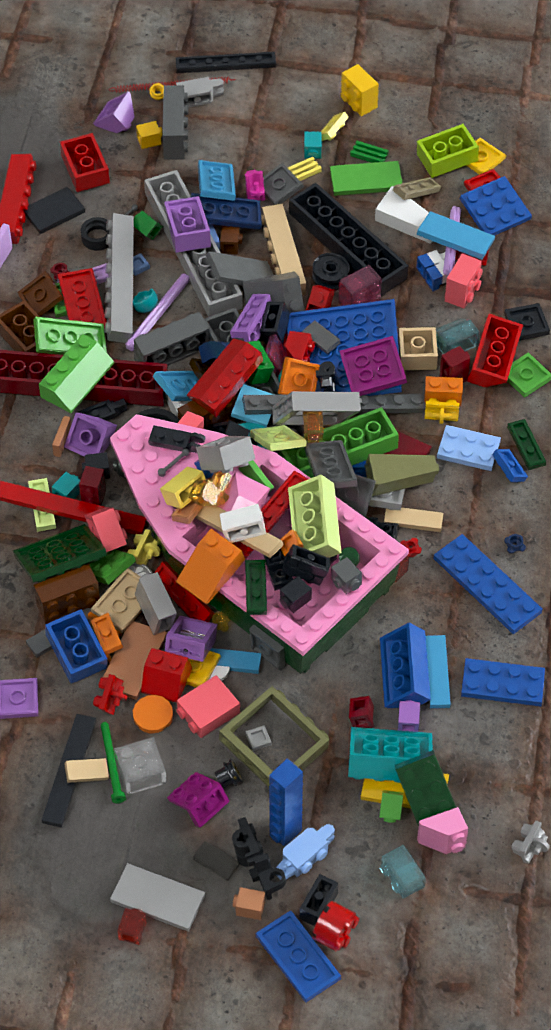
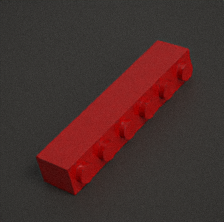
(16, 193)

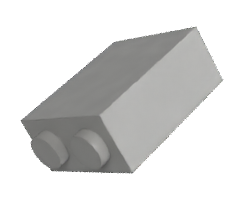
(155, 603)

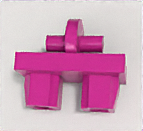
(254, 185)

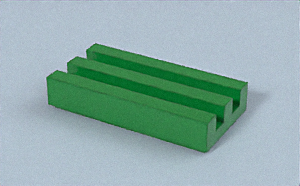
(370, 151)

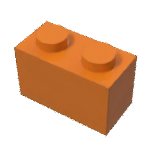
(443, 389)

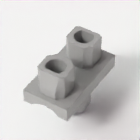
(534, 842)

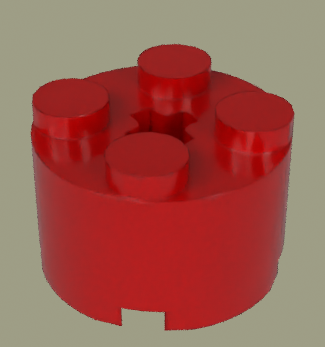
(334, 926)

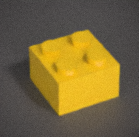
(359, 90)

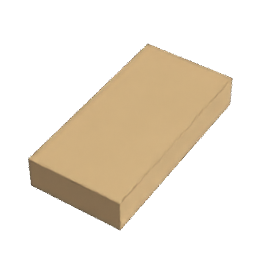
(86, 770)

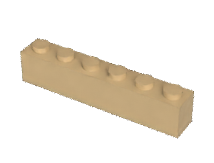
(281, 242)

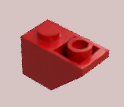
(320, 298)
(299, 345)

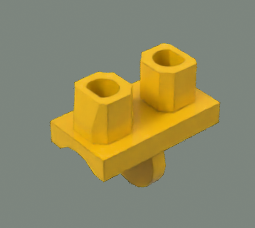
(441, 410)

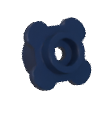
(515, 539)

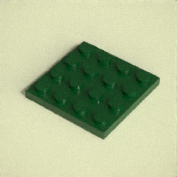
(59, 553)

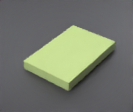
(277, 438)

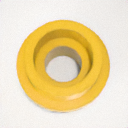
(157, 87)

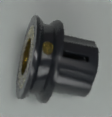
(228, 774)

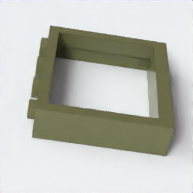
(249, 758)

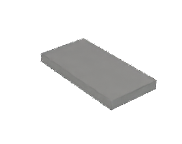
(158, 897)

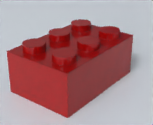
(84, 162)

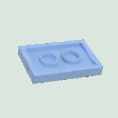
(468, 447)

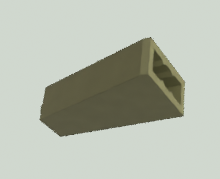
(400, 471)

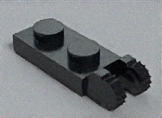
(175, 439)

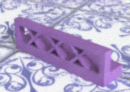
(251, 318)

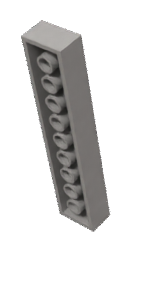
(213, 295)

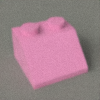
(444, 832)

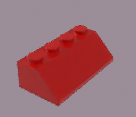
(495, 351)
(226, 376)

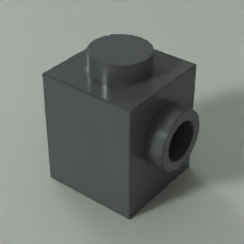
(346, 576)

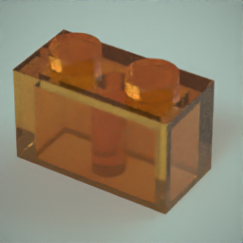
(312, 426)

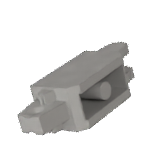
(202, 90)

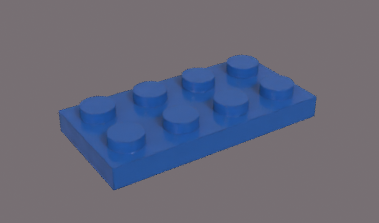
(503, 682)
(298, 956)

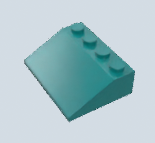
(377, 751)

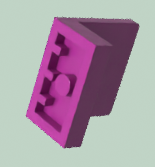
(200, 797)

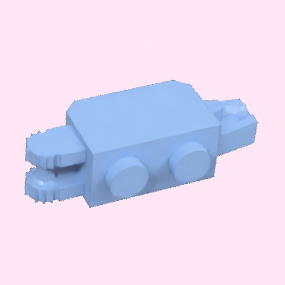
(306, 850)

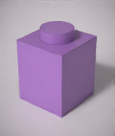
(408, 716)

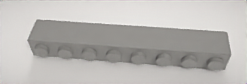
(120, 278)

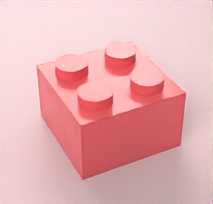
(463, 281)
(106, 528)

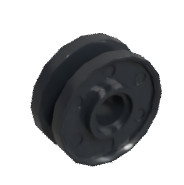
(329, 270)

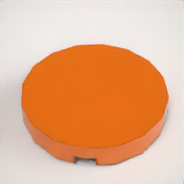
(152, 714)

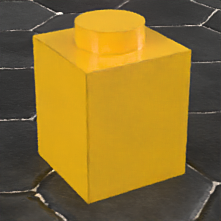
(149, 134)

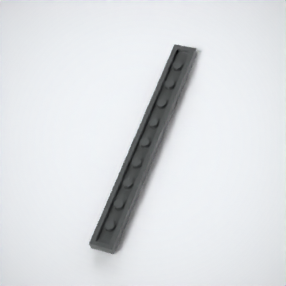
(389, 402)

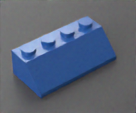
(405, 666)

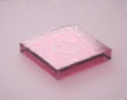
(276, 353)

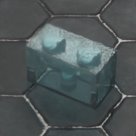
(402, 871)

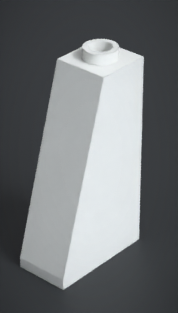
(401, 214)

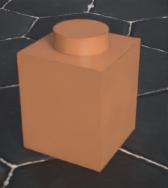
(249, 903)

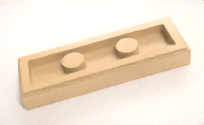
(415, 519)

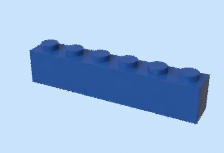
(285, 802)

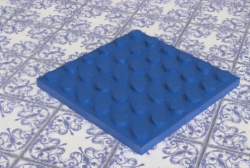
(353, 326)

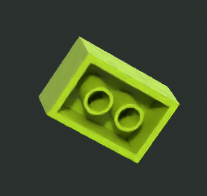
(447, 150)

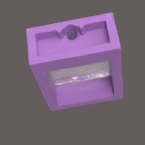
(191, 638)

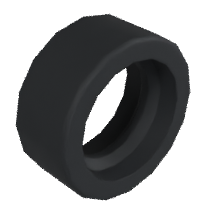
(90, 225)

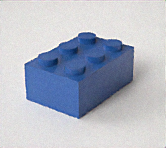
(76, 646)

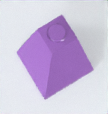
(116, 114)
(89, 434)

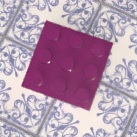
(373, 366)

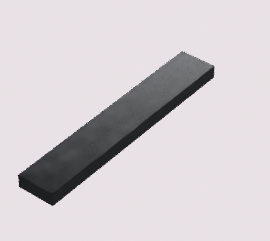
(225, 62)
(61, 790)

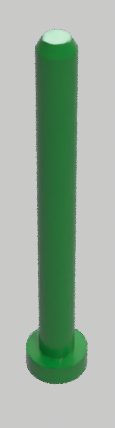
(117, 796)

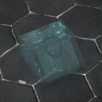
(457, 333)

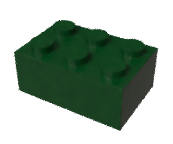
(425, 786)

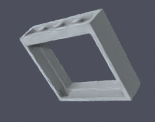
(334, 406)

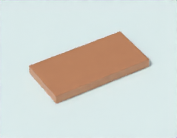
(129, 661)

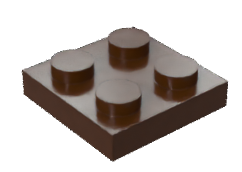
(41, 294)

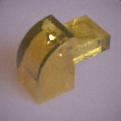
(211, 492)

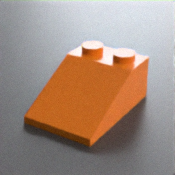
(210, 566)

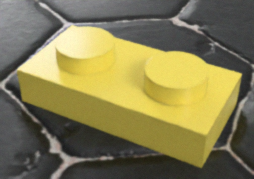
(333, 126)

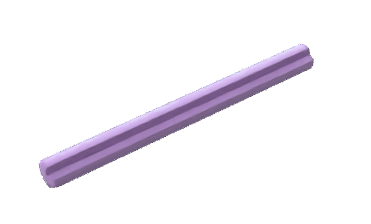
(450, 253)
(158, 311)

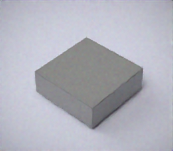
(258, 738)

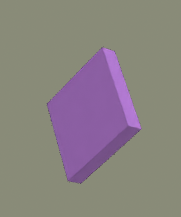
(18, 698)

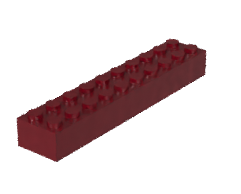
(125, 379)

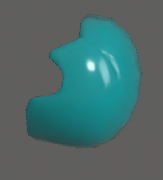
(145, 301)

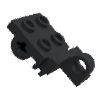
(250, 853)

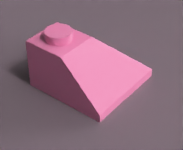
(244, 493)

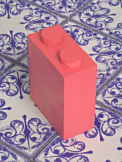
(208, 706)

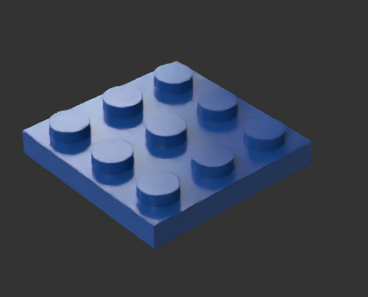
(495, 206)

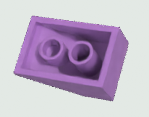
(187, 224)

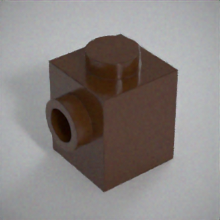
(230, 239)

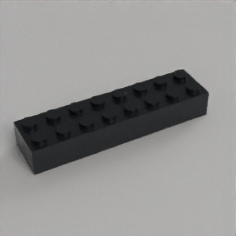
(346, 235)

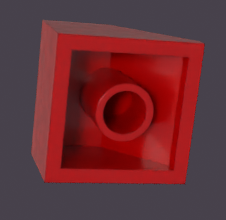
(165, 674)

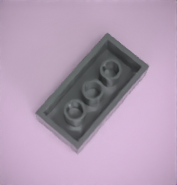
(175, 122)
(172, 341)

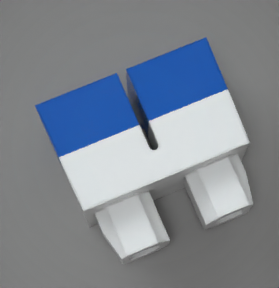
(431, 268)

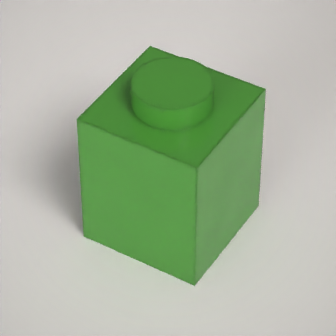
(391, 805)

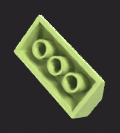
(315, 515)

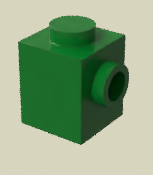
(147, 225)

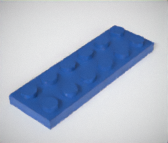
(487, 584)

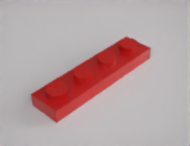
(188, 602)

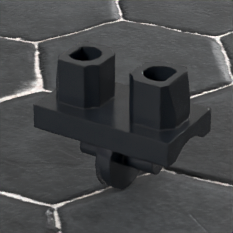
(327, 376)

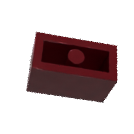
(455, 364)
(93, 485)

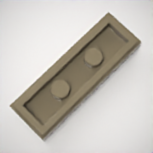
(416, 188)

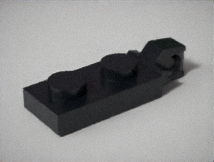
(106, 410)

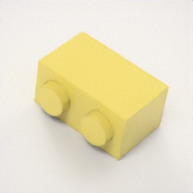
(178, 488)

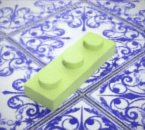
(43, 520)

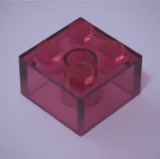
(360, 287)

